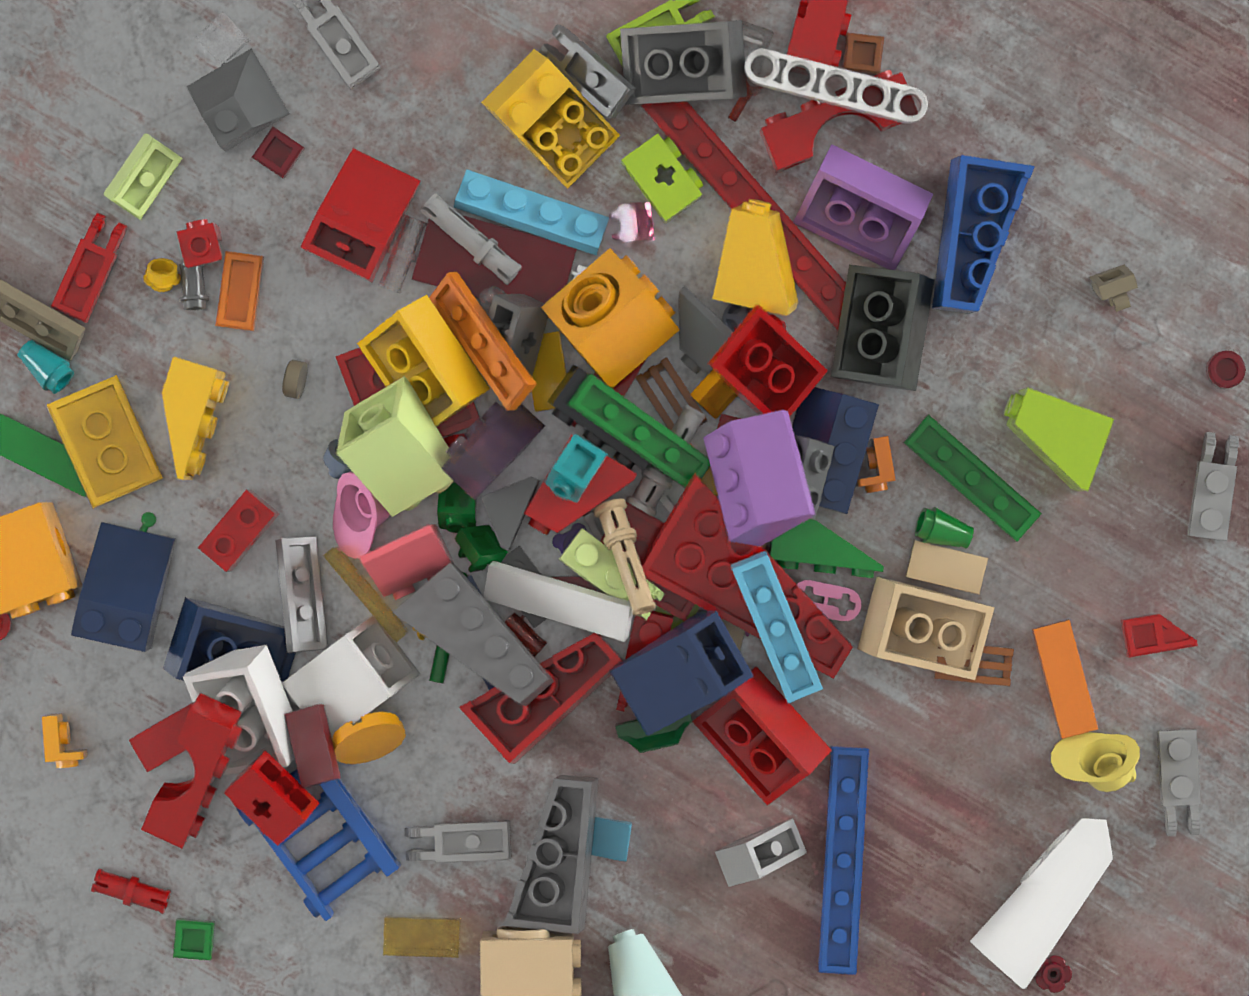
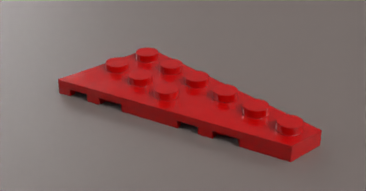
(695, 562)

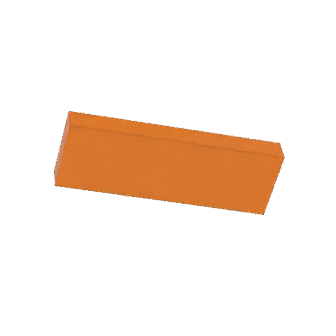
(1065, 679)

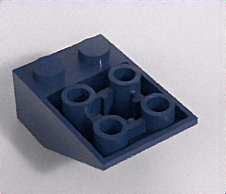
(681, 671)

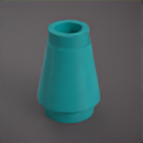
(46, 367)

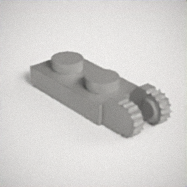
(340, 43)
(1213, 491)
(1179, 777)
(463, 841)

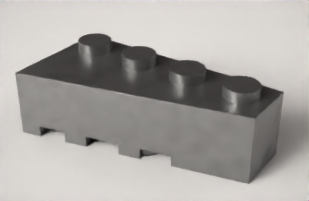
(469, 629)
(557, 867)

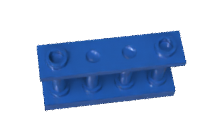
(354, 829)

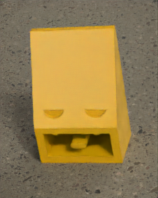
(550, 118)
(189, 407)

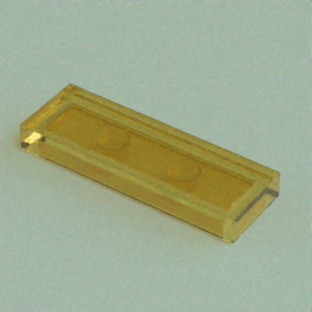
(366, 593)

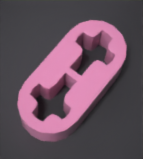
(835, 592)

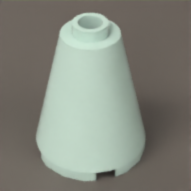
(637, 968)

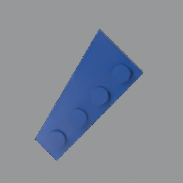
(975, 228)

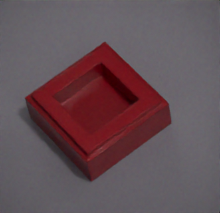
(278, 152)

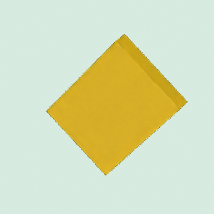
(104, 442)

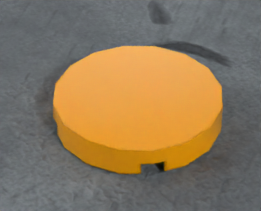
(369, 739)

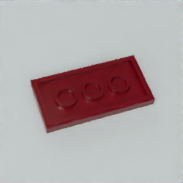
(543, 262)

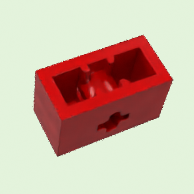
(238, 530)
(271, 798)

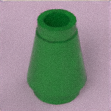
(942, 529)

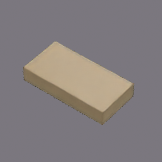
(946, 567)

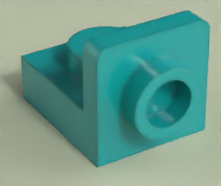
(575, 469)

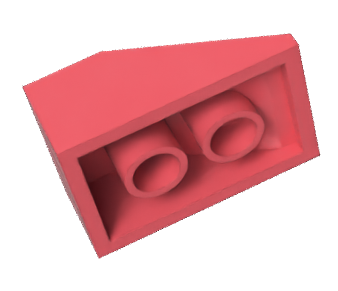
(407, 561)

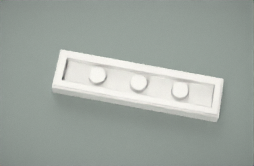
(558, 601)

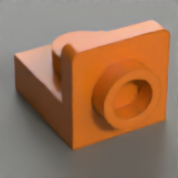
(878, 458)

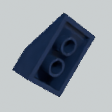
(123, 587)
(211, 631)

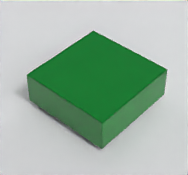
(194, 939)

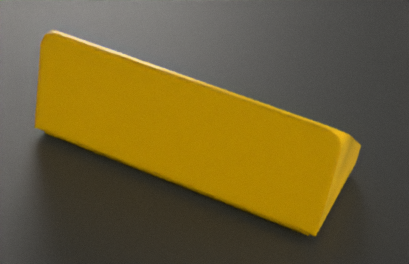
(548, 371)

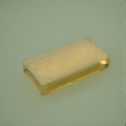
(421, 936)

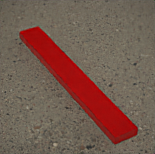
(737, 185)

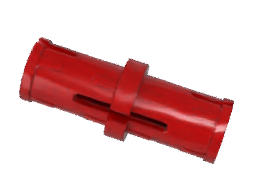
(131, 891)

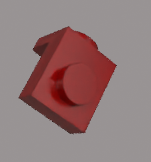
(200, 243)

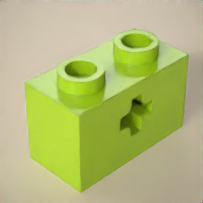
(643, 167)

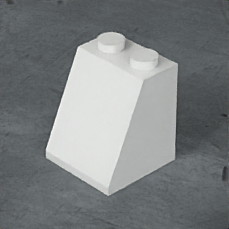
(352, 675)

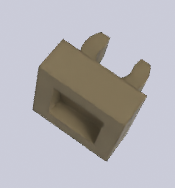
(1114, 285)

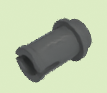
(193, 288)

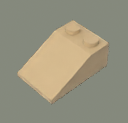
(912, 622)

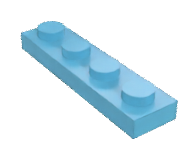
(531, 212)
(776, 626)

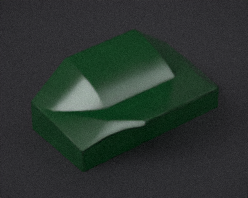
(633, 734)

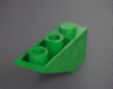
(820, 546)

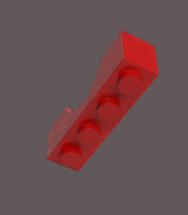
(792, 138)
(206, 736)

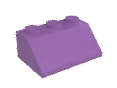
(863, 208)
(759, 477)

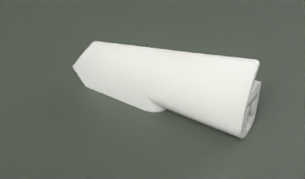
(1046, 901)

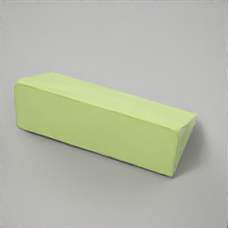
(142, 176)

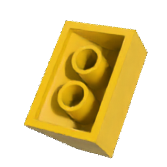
(425, 351)

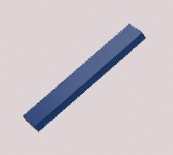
(843, 860)

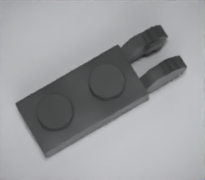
(589, 73)

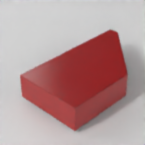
(1153, 635)

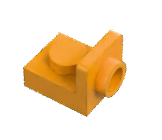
(55, 736)

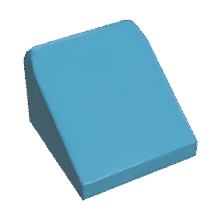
(611, 838)

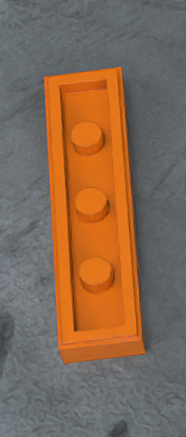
(482, 341)

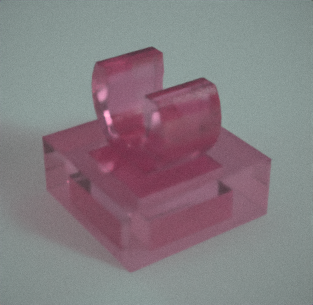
(635, 222)

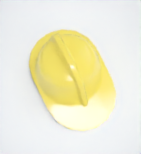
(1097, 758)

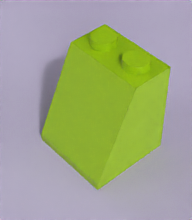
(1060, 434)

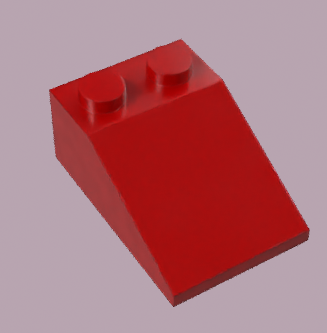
(766, 365)

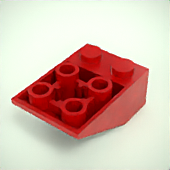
(360, 215)

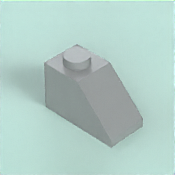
(760, 853)

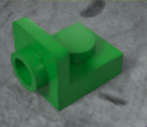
(456, 509)

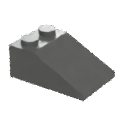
(684, 62)

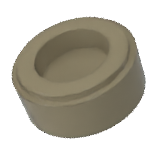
(294, 379)

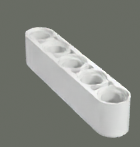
(854, 82)

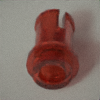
(525, 633)

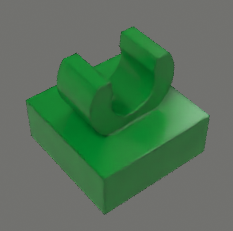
(479, 546)

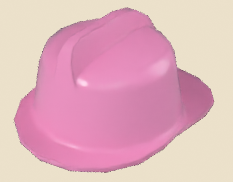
(356, 516)

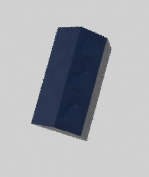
(843, 424)

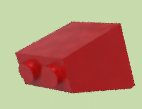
(554, 513)

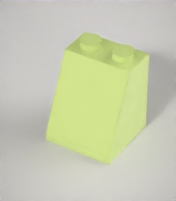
(394, 447)

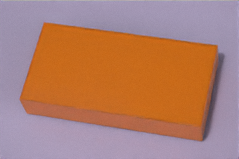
(239, 291)

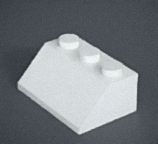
(251, 685)

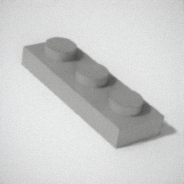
(301, 594)

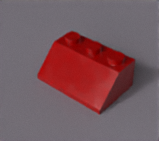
(762, 737)

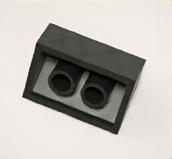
(882, 327)

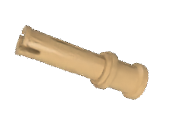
(624, 537)

